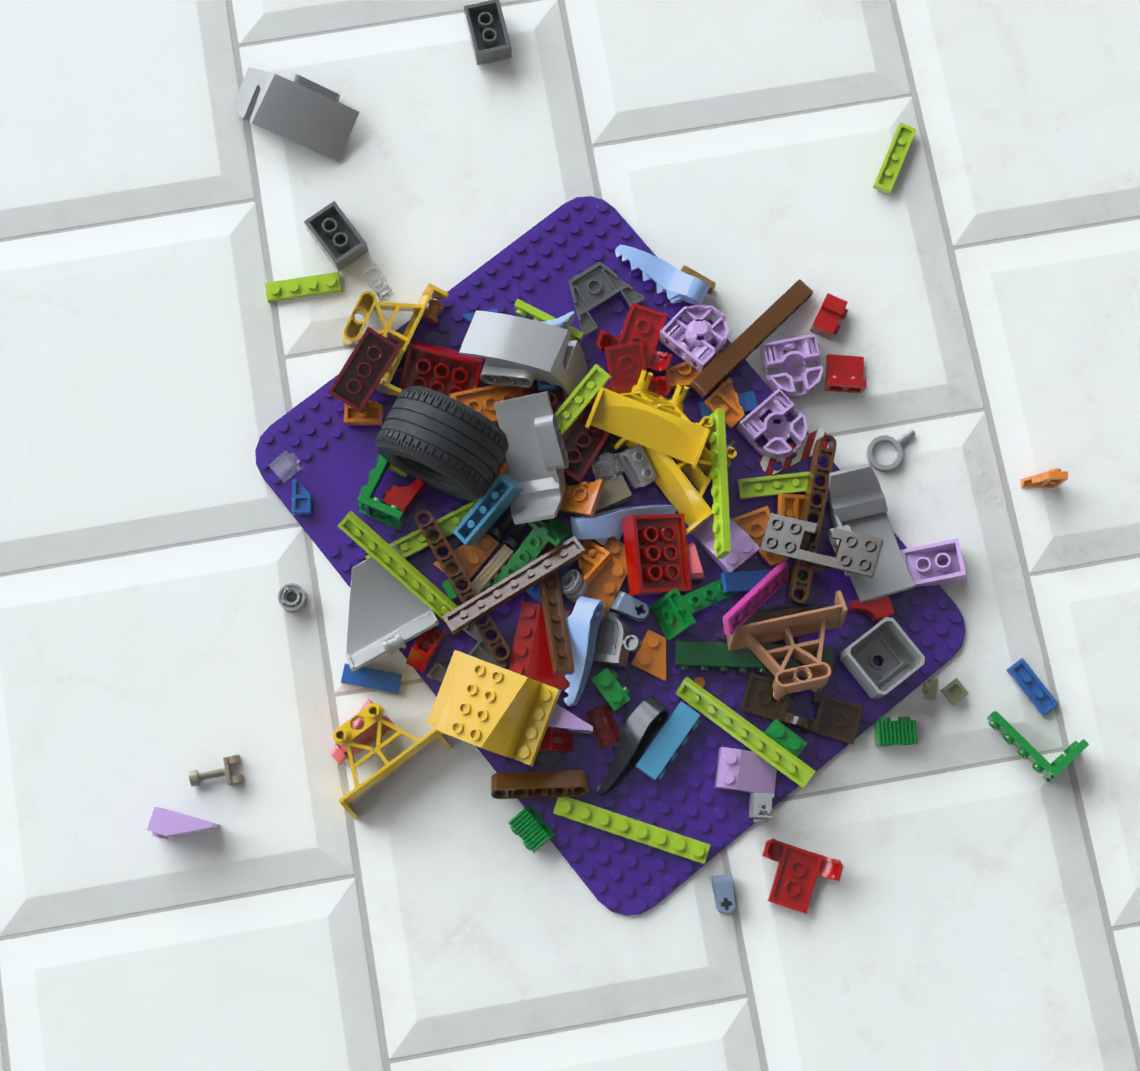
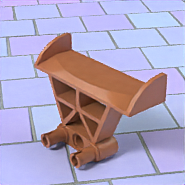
(786, 629)

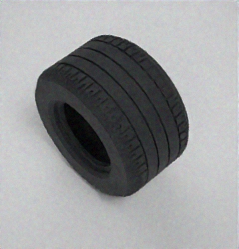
(442, 443)

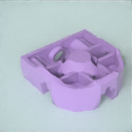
(697, 318)
(790, 373)
(753, 428)

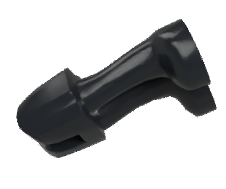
(499, 532)

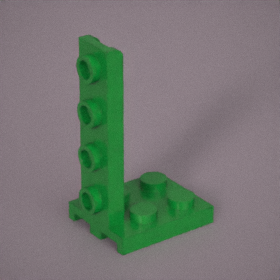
(374, 507)
(542, 533)
(675, 611)
(1028, 752)

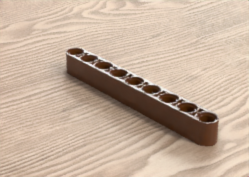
(751, 338)
(816, 510)
(457, 578)

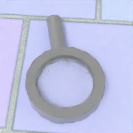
(886, 452)

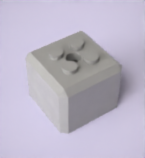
(894, 647)

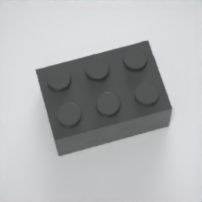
(487, 31)
(336, 236)

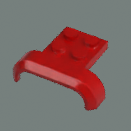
(645, 326)
(625, 367)
(797, 874)

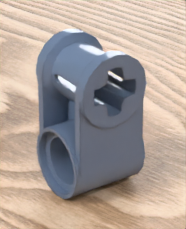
(627, 606)
(723, 889)

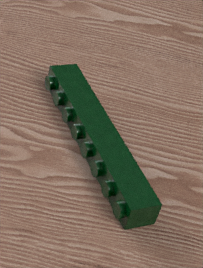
(717, 655)

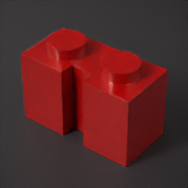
(828, 316)

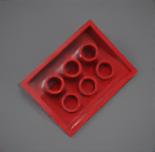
(440, 369)
(656, 554)
(531, 648)

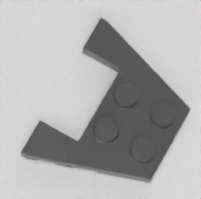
(595, 287)
(479, 651)

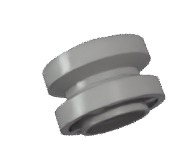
(573, 585)
(286, 591)

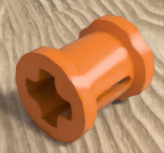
(433, 311)

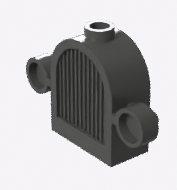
(614, 642)

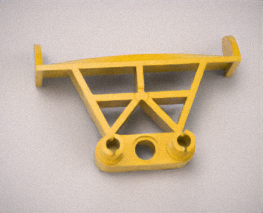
(367, 303)
(650, 420)
(677, 486)
(347, 734)

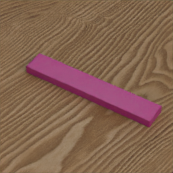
(755, 598)

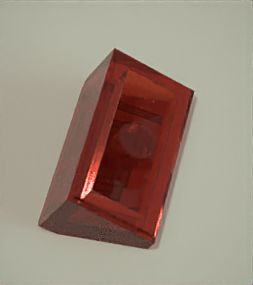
(603, 726)

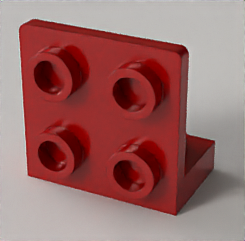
(844, 374)

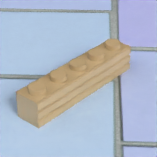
(491, 570)

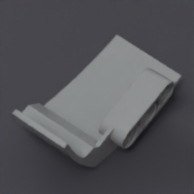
(296, 111)
(524, 351)
(534, 456)
(861, 507)

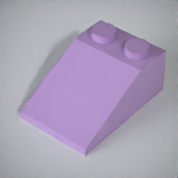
(741, 545)
(935, 563)
(564, 720)
(744, 772)
(174, 824)

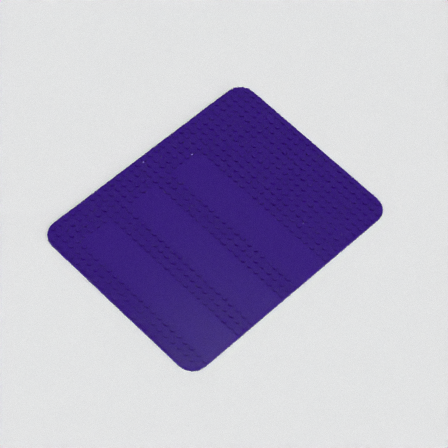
(337, 465)

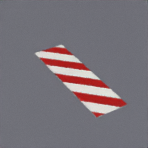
(803, 452)

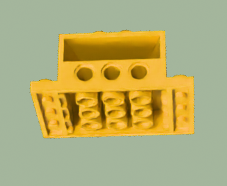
(493, 708)

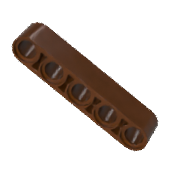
(539, 784)

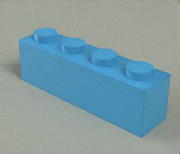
(488, 509)
(667, 741)

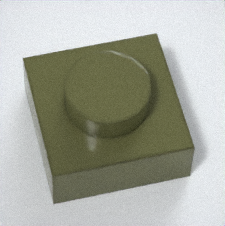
(930, 689)
(954, 691)

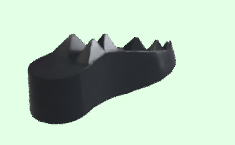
(772, 612)
(638, 731)

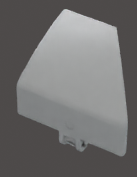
(381, 614)

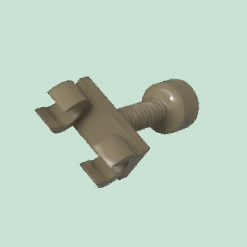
(196, 777)

